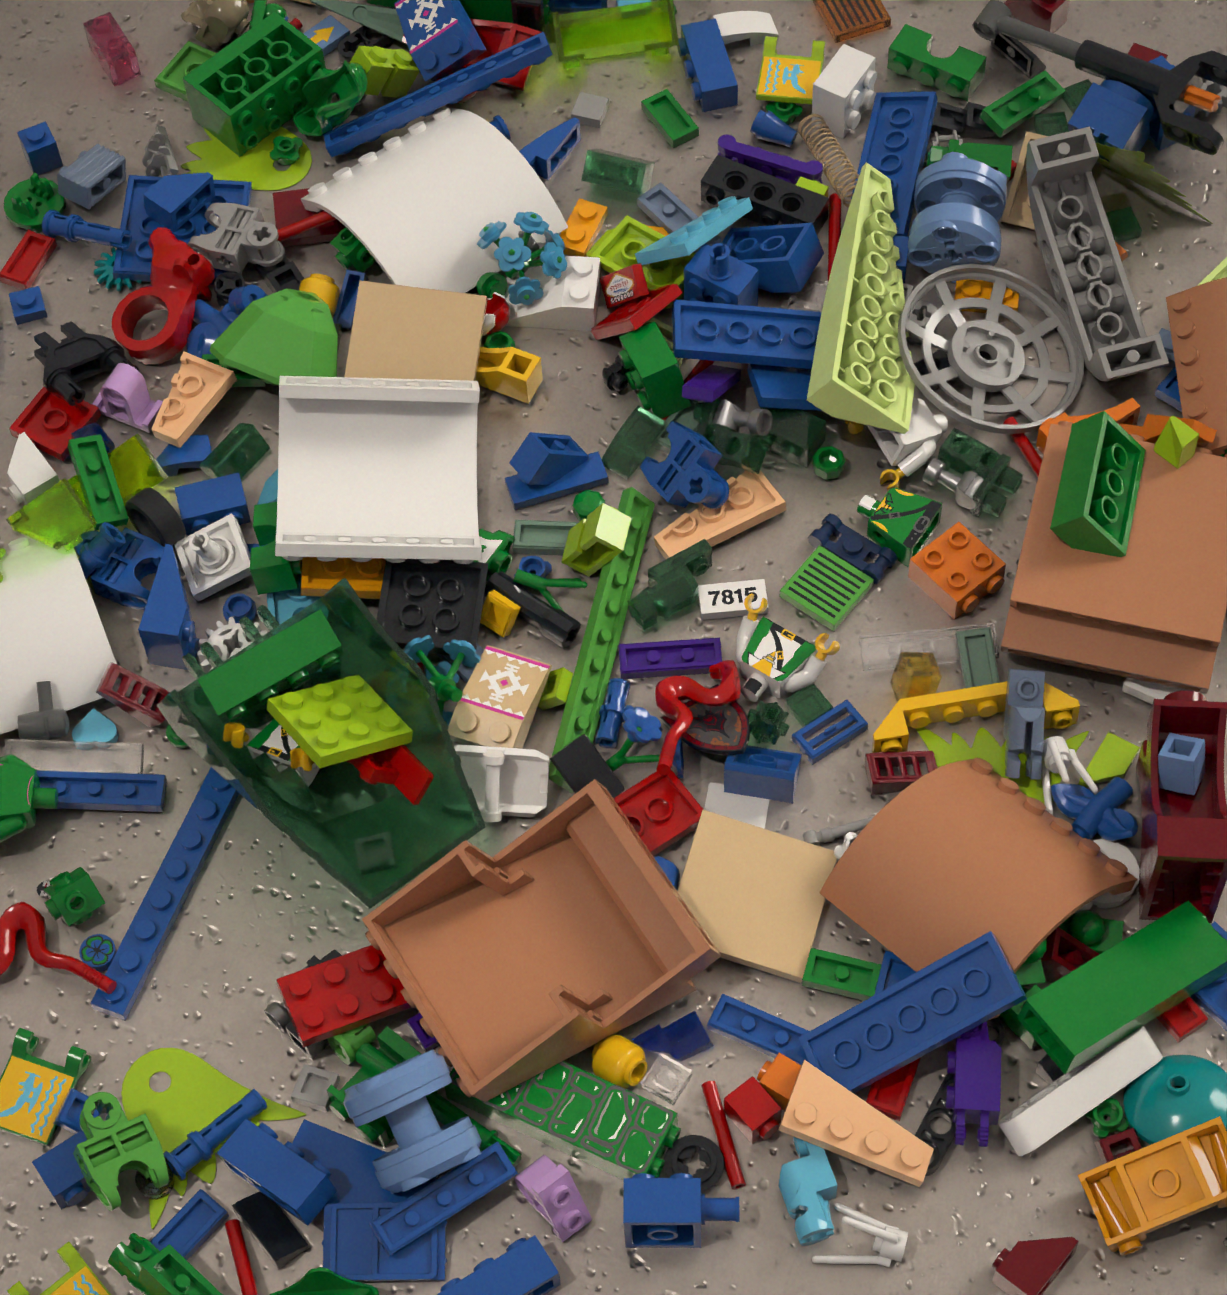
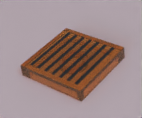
(852, 17)

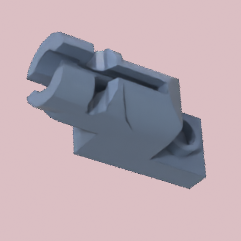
(1024, 722)

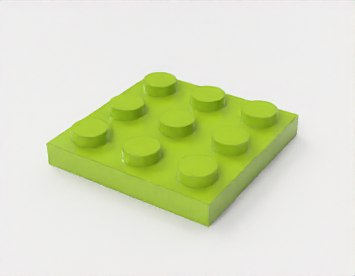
(339, 720)

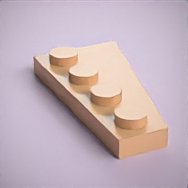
(749, 502)
(847, 1125)

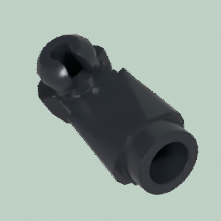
(615, 376)

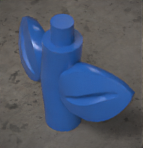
(210, 326)
(1098, 811)

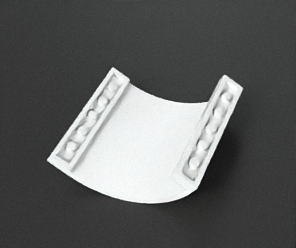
(432, 195)
(377, 469)
(47, 631)

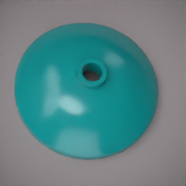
(1161, 1110)

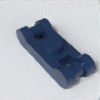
(853, 547)

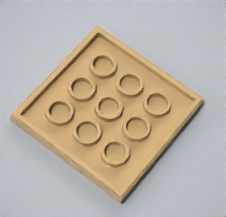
(415, 333)
(756, 893)

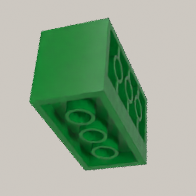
(253, 83)

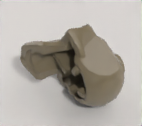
(217, 20)

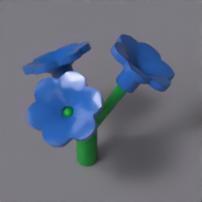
(642, 728)

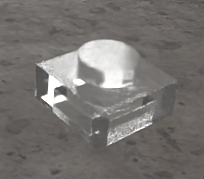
(666, 1079)

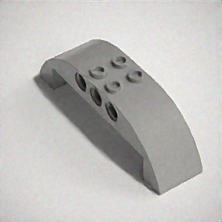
(1085, 258)

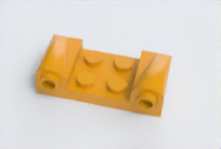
(1159, 1185)

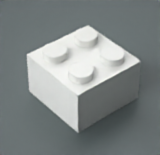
(844, 90)

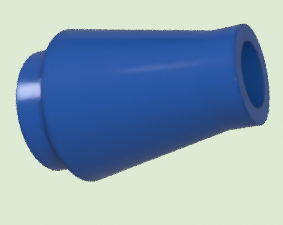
(773, 129)

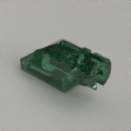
(671, 585)

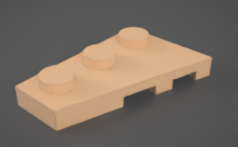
(192, 397)

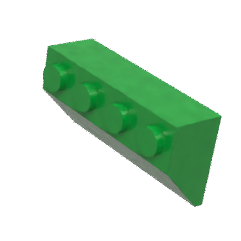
(1098, 487)

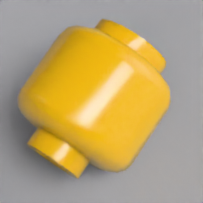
(324, 288)
(619, 1061)

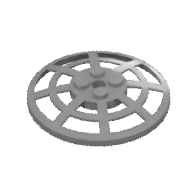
(994, 339)

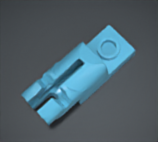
(806, 1190)

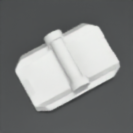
(506, 780)

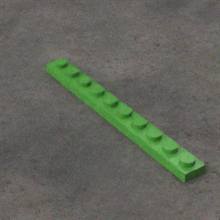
(603, 631)

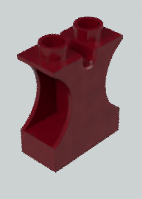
(1180, 831)

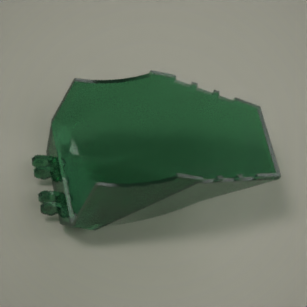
(344, 801)

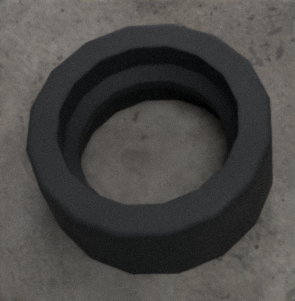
(155, 517)

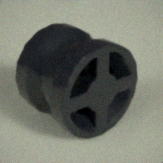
(225, 284)

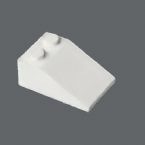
(566, 302)

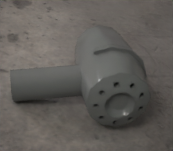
(46, 722)

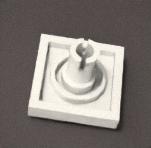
(214, 557)

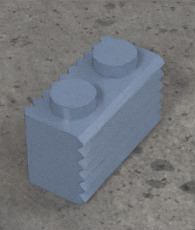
(91, 176)

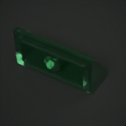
(236, 453)

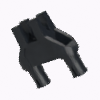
(76, 359)

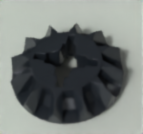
(708, 1154)

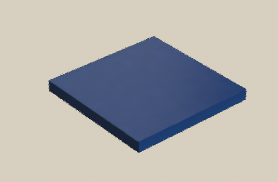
(136, 260)

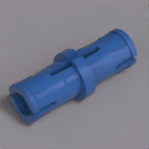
(612, 712)

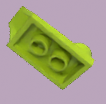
(630, 236)

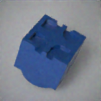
(1115, 115)

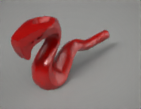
(677, 688)
(26, 917)

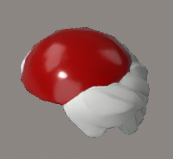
(496, 314)

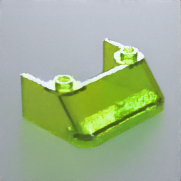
(613, 32)
(61, 511)

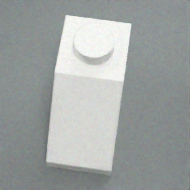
(29, 472)

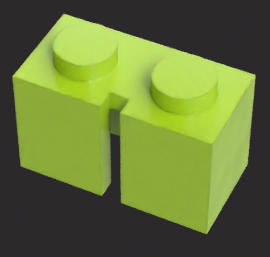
(386, 67)
(596, 539)

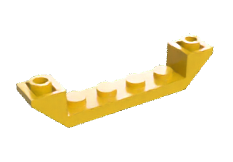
(954, 705)

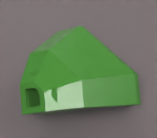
(281, 337)

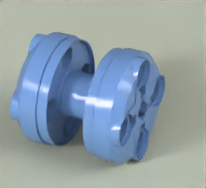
(957, 214)
(422, 1144)

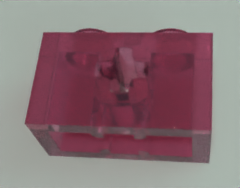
(112, 49)

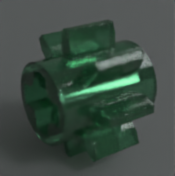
(768, 722)

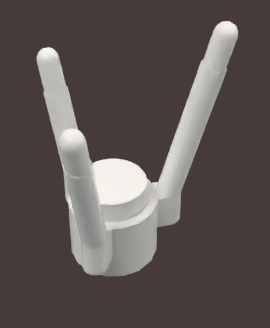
(1057, 758)
(887, 1241)

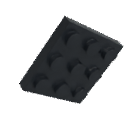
(433, 601)

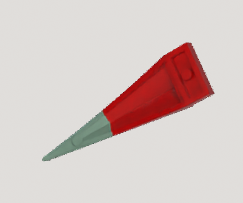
(494, 34)

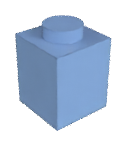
(1181, 763)

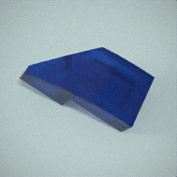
(677, 1040)

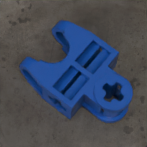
(688, 470)
(126, 569)

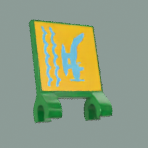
(36, 1088)

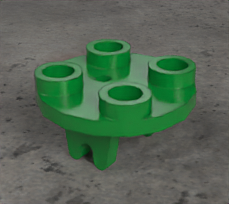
(30, 201)

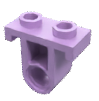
(127, 398)
(554, 1196)

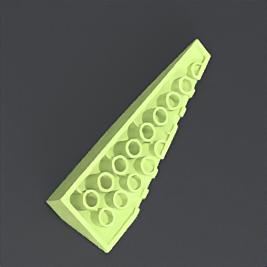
(857, 351)

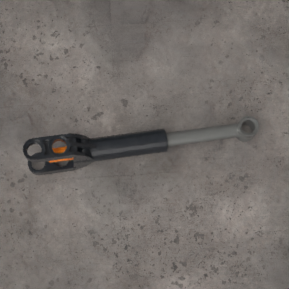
(1171, 88)

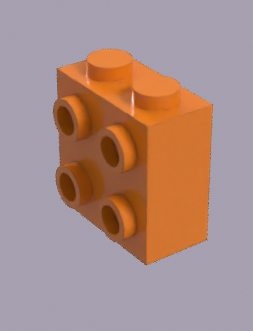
(957, 570)

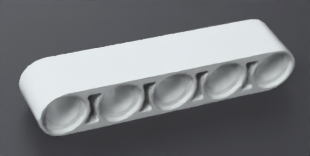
(1079, 1091)

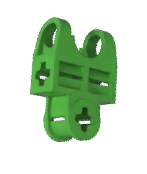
(116, 1147)

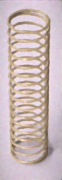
(812, 149)

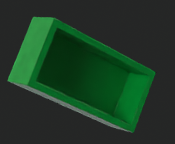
(271, 667)

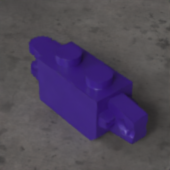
(976, 1083)

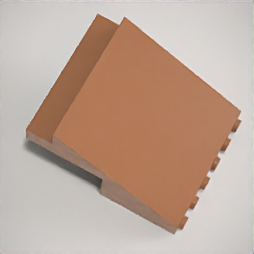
(1135, 614)
(540, 944)

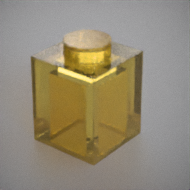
(915, 675)

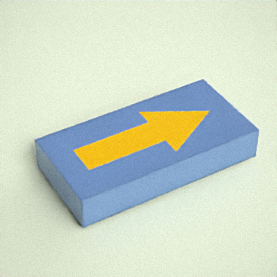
(327, 34)

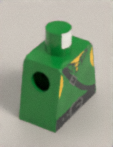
(900, 521)

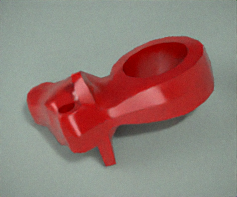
(176, 282)

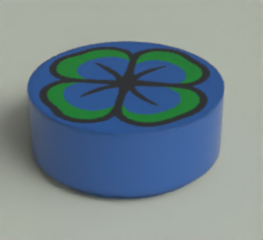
(98, 951)

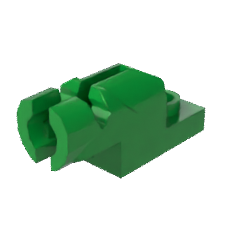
(158, 1271)

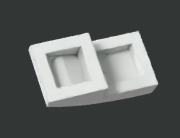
(746, 25)

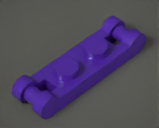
(768, 162)

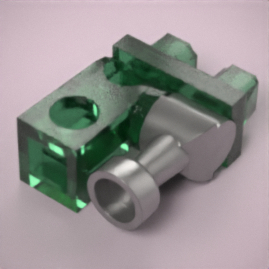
(720, 426)
(981, 471)

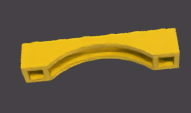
(509, 372)

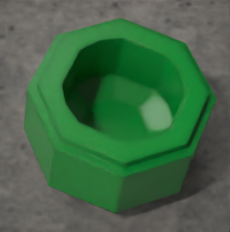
(828, 462)
(586, 503)

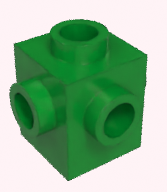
(351, 251)
(73, 897)

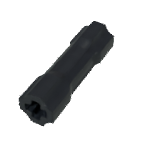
(550, 621)

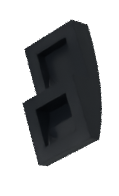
(964, 121)
(281, 275)

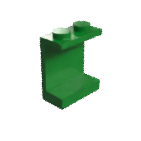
(397, 1050)

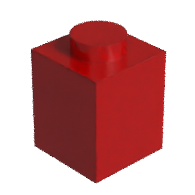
(753, 1111)

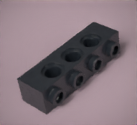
(771, 198)

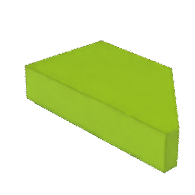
(1111, 759)

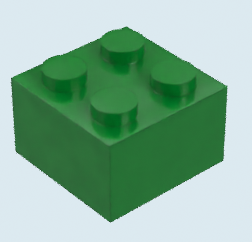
(653, 371)

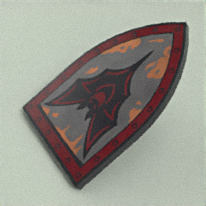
(716, 728)

